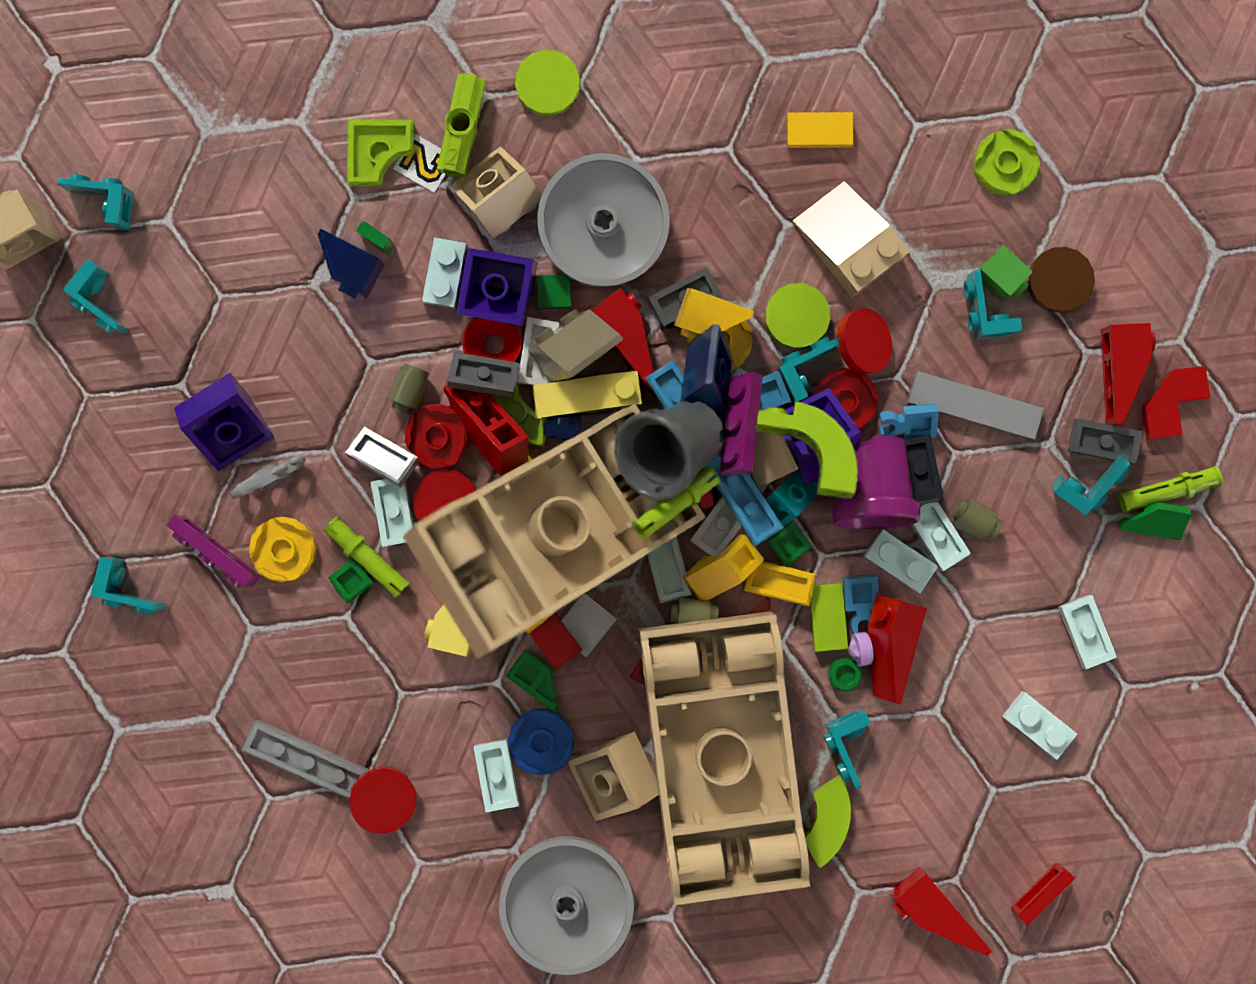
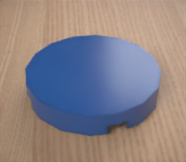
(546, 732)

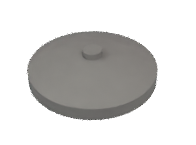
(603, 220)
(566, 905)

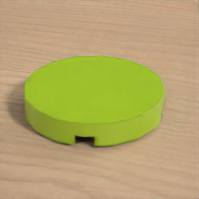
(547, 83)
(1006, 162)
(797, 315)

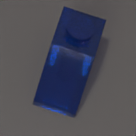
(349, 265)

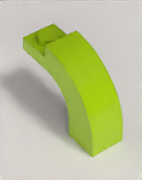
(826, 439)

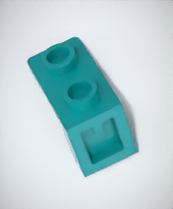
(115, 208)
(89, 281)
(998, 325)
(796, 382)
(1074, 491)
(791, 498)
(108, 578)
(851, 726)

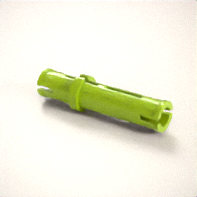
(1182, 486)
(668, 509)
(362, 553)

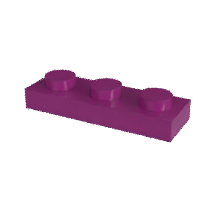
(741, 424)
(212, 551)

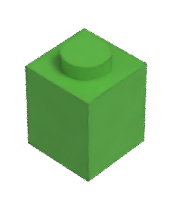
(1005, 274)

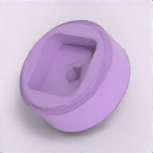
(861, 649)

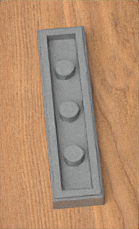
(976, 405)
(302, 758)

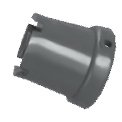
(667, 448)

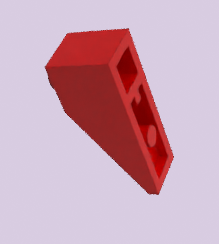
(622, 315)
(1124, 362)
(491, 428)
(894, 637)
(930, 909)

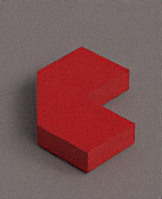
(1161, 410)

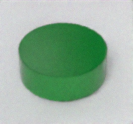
(844, 674)

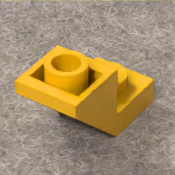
(720, 573)

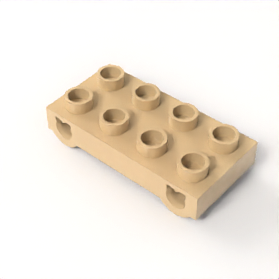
(538, 537)
(724, 757)

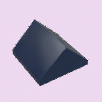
(708, 371)

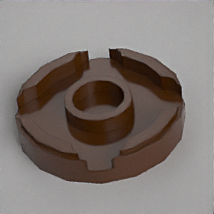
(1061, 279)

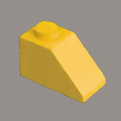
(703, 310)

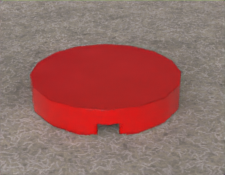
(864, 341)
(854, 393)
(437, 436)
(440, 490)
(382, 800)

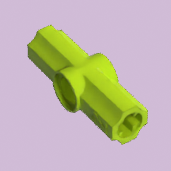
(464, 106)

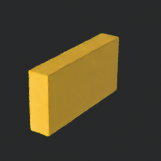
(820, 130)
(781, 583)

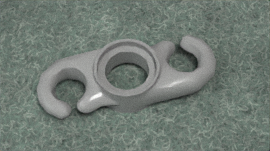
(267, 477)

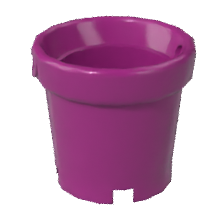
(882, 488)

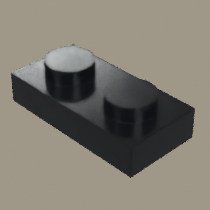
(923, 470)

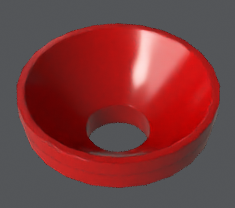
(480, 329)

